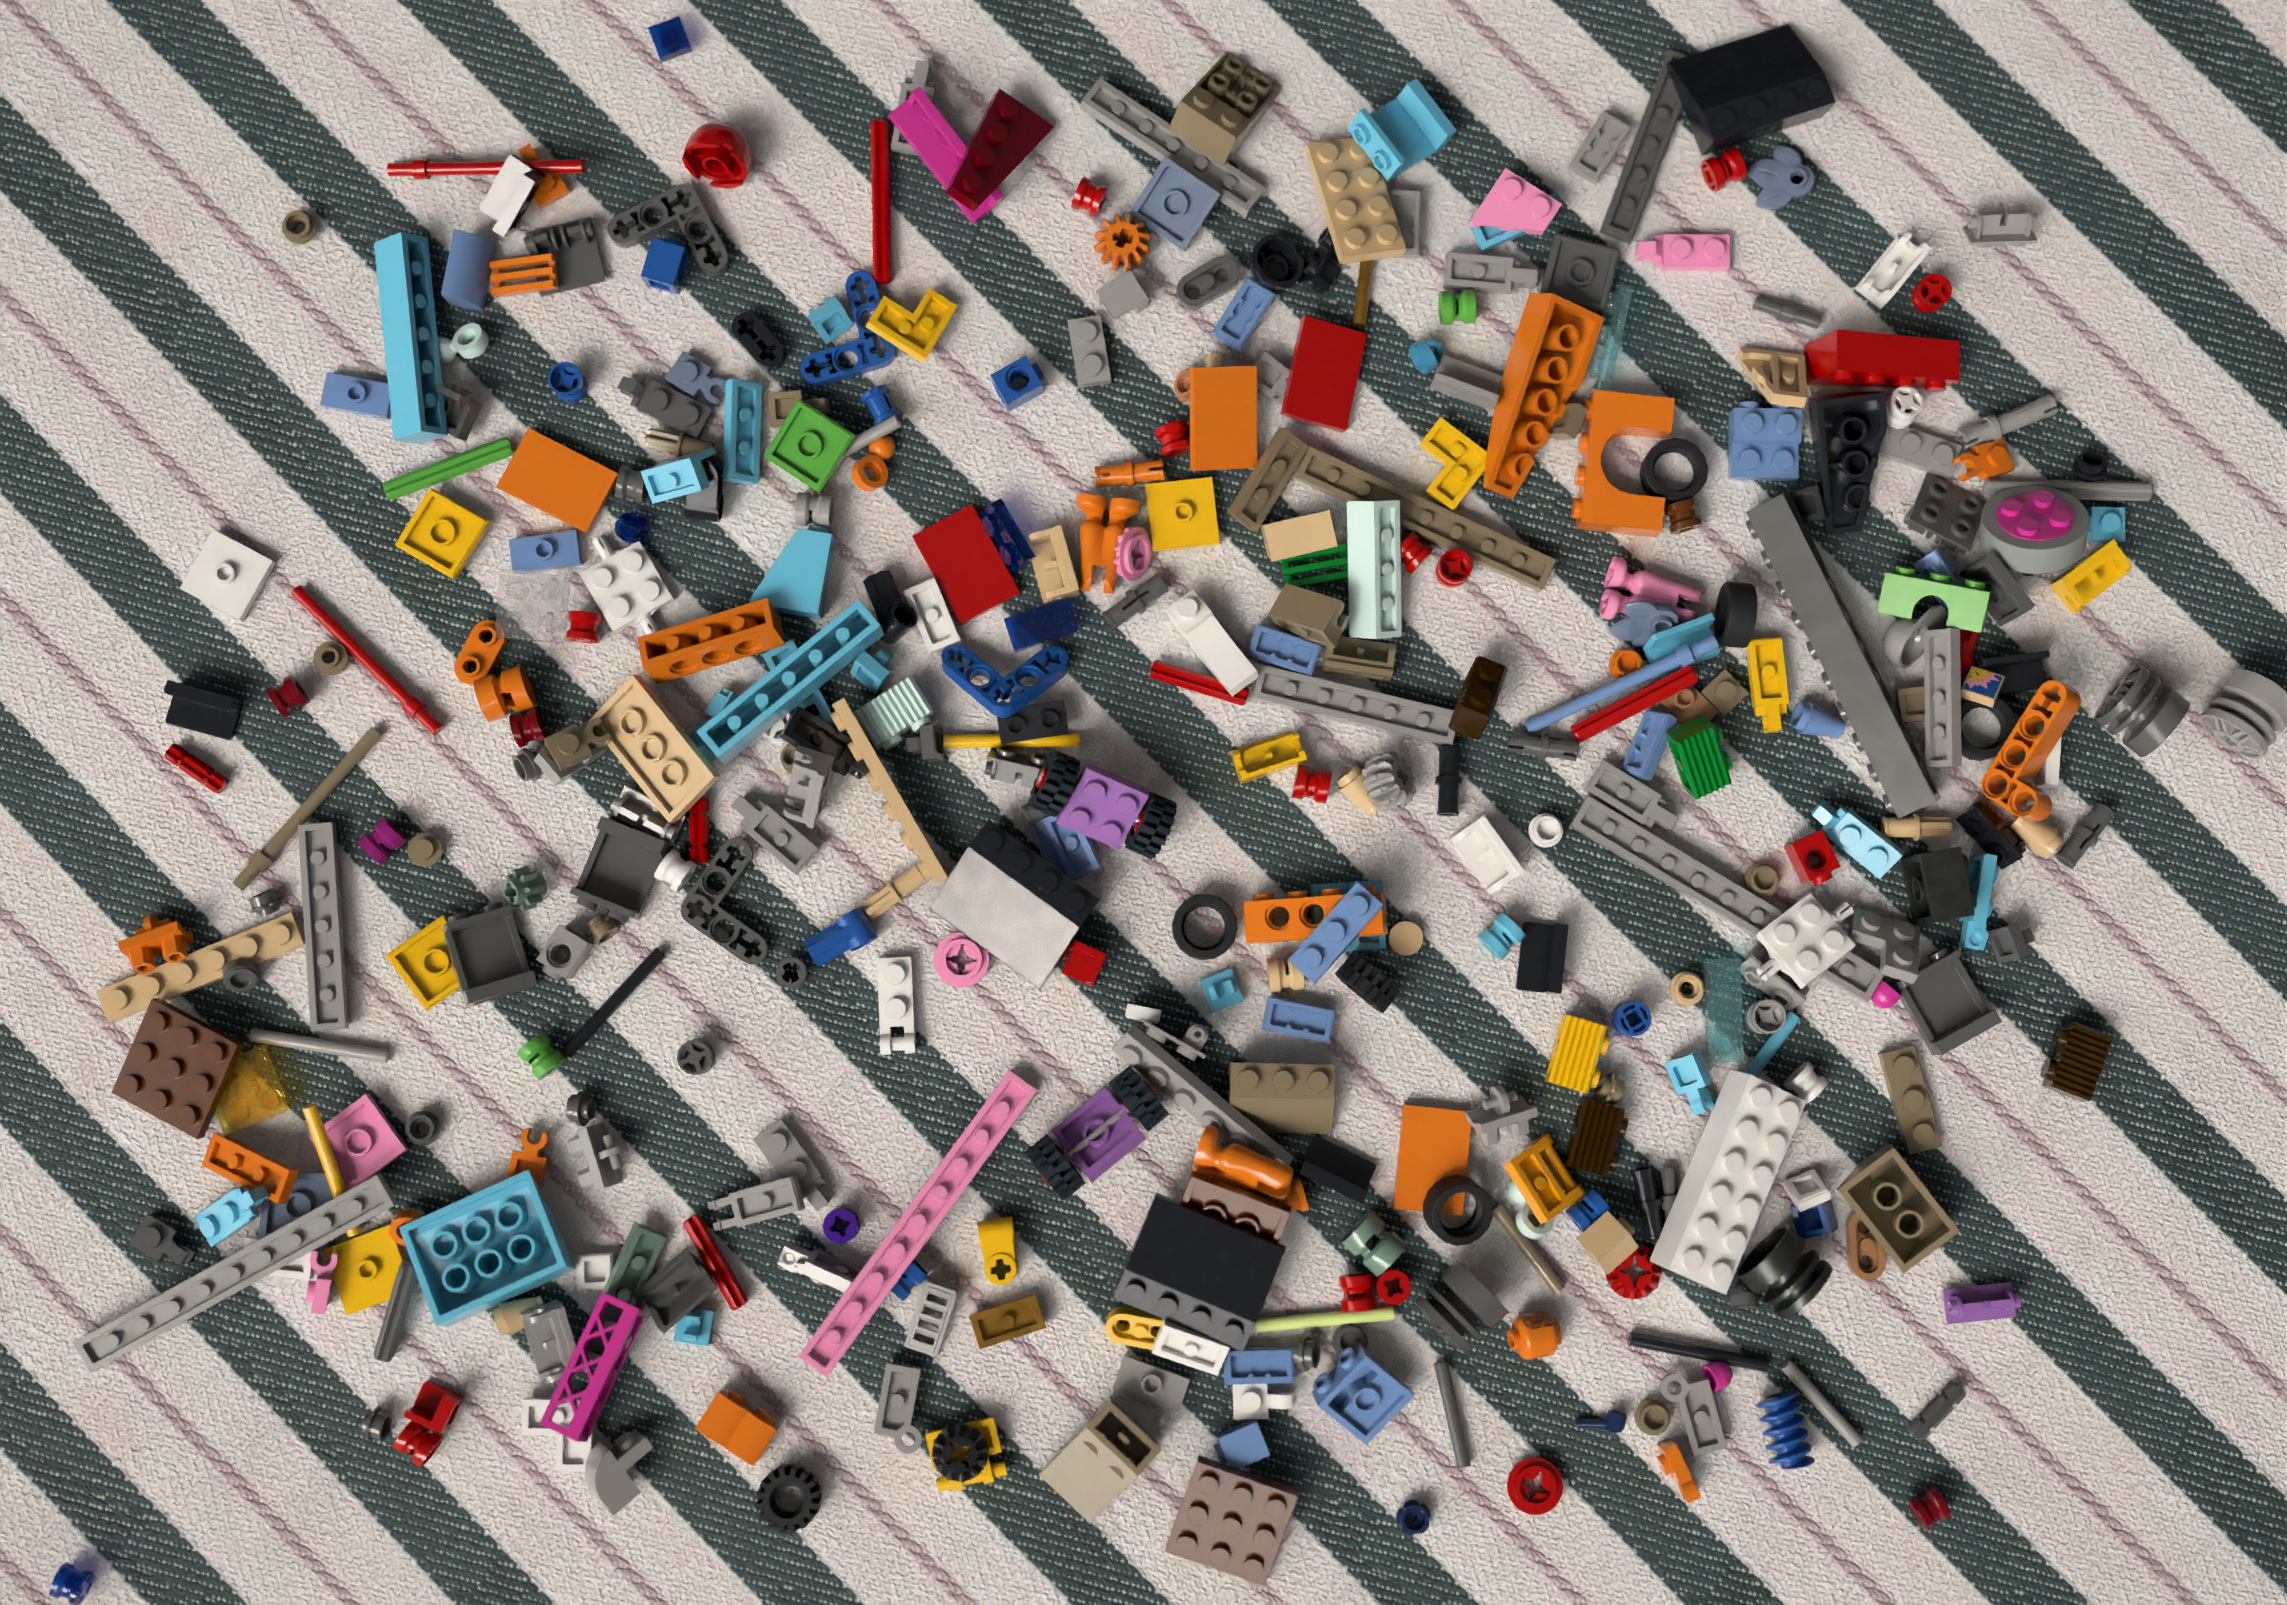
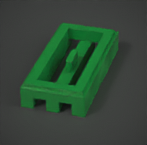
(1288, 571)

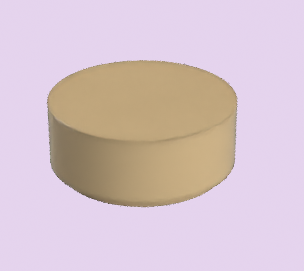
(1405, 938)

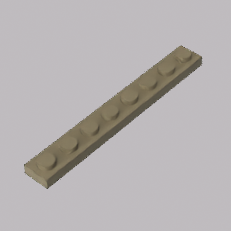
(1428, 519)

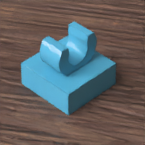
(830, 319)
(872, 671)
(1221, 990)
(695, 1327)

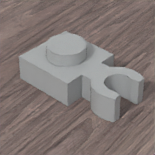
(1271, 377)

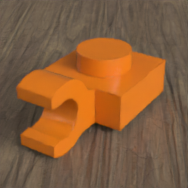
(553, 186)

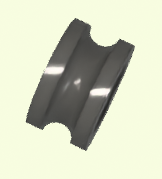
(802, 973)

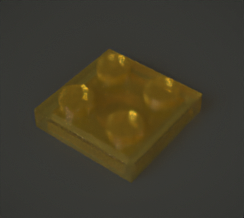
(253, 1092)

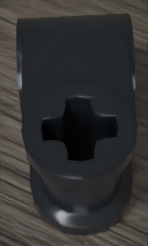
(708, 503)

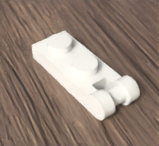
(896, 1004)

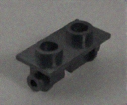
(1318, 266)
(1034, 722)
(1981, 825)

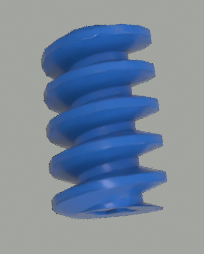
(1786, 1430)

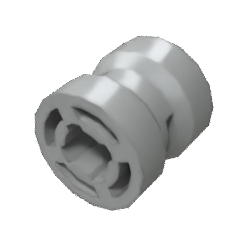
(814, 509)
(1771, 1016)

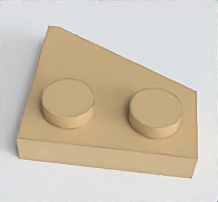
(1777, 375)

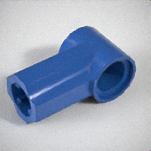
(848, 933)

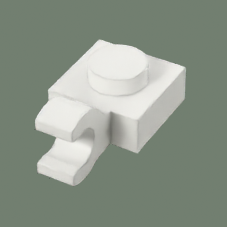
(1253, 1401)

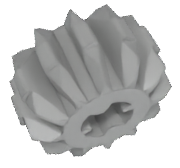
(1388, 781)

